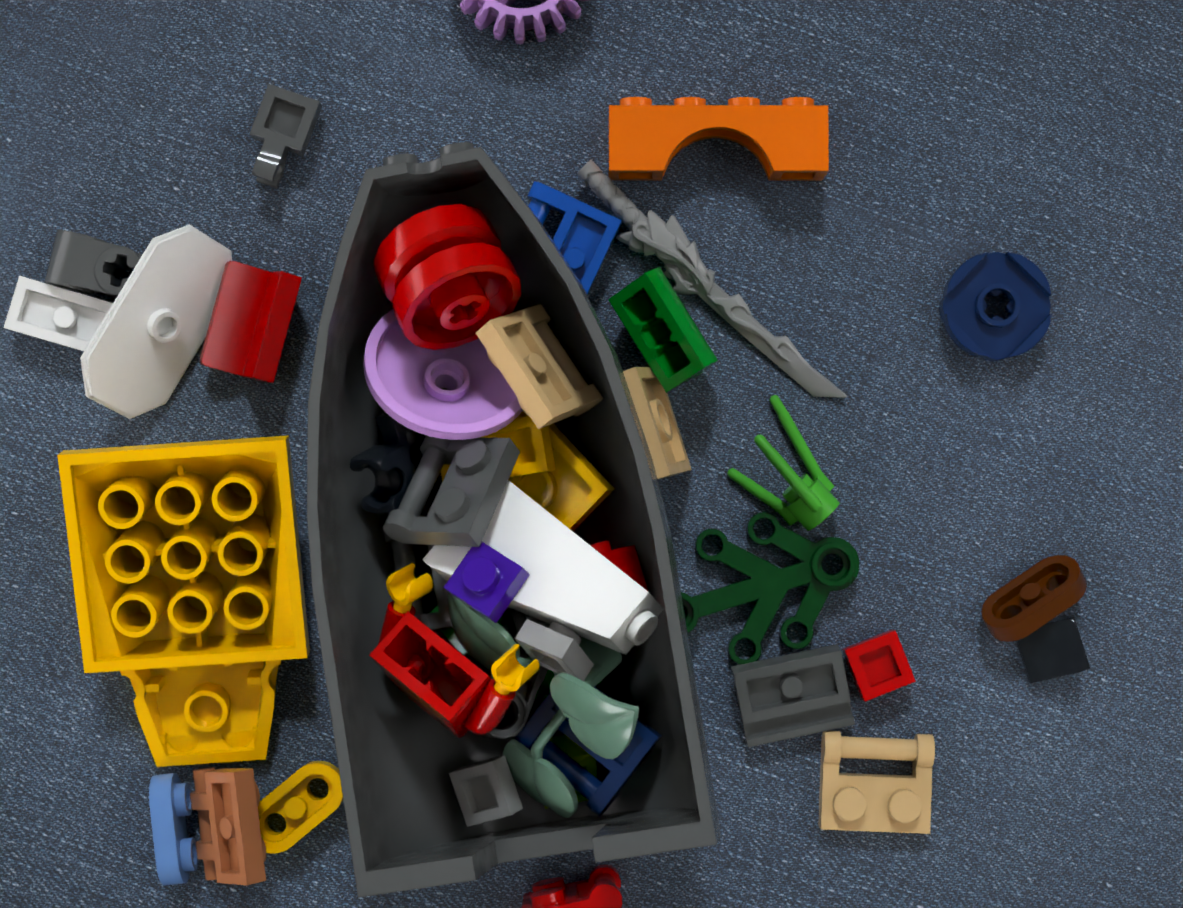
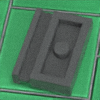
(793, 695)

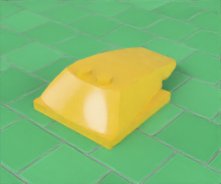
(189, 586)

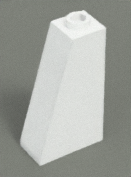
(566, 578)

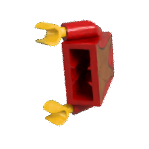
(438, 674)

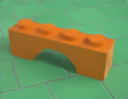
(785, 138)

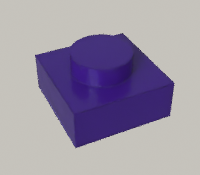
(487, 581)

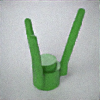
(807, 498)

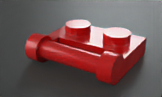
(597, 891)

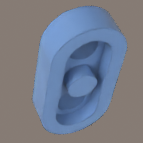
(173, 849)

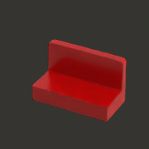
(250, 321)

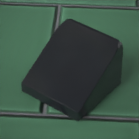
(1053, 650)

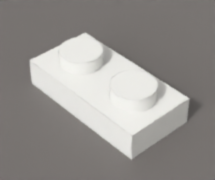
(55, 313)

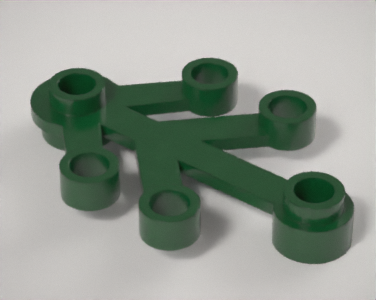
(771, 583)

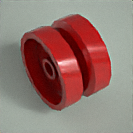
(446, 275)

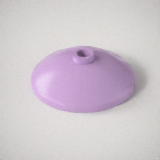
(410, 380)

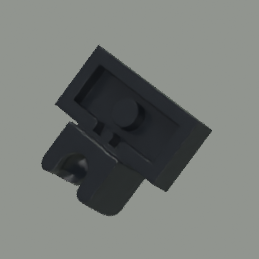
(392, 466)

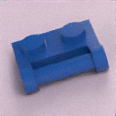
(582, 234)

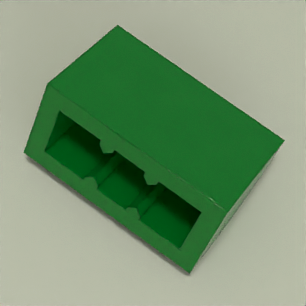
(663, 329)

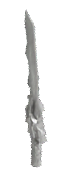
(692, 277)

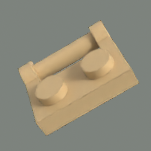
(537, 366)
(876, 800)

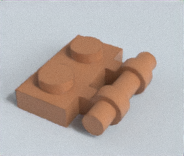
(229, 825)

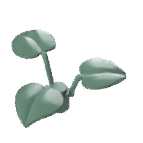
(594, 718)

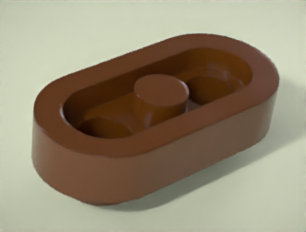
(1034, 598)

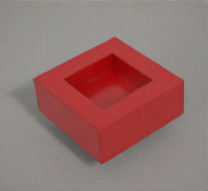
(878, 665)

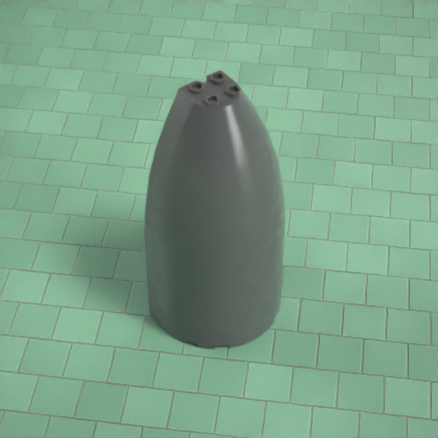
(388, 749)

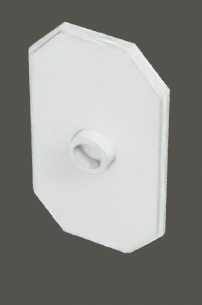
(155, 323)

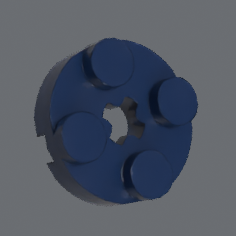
(1027, 306)

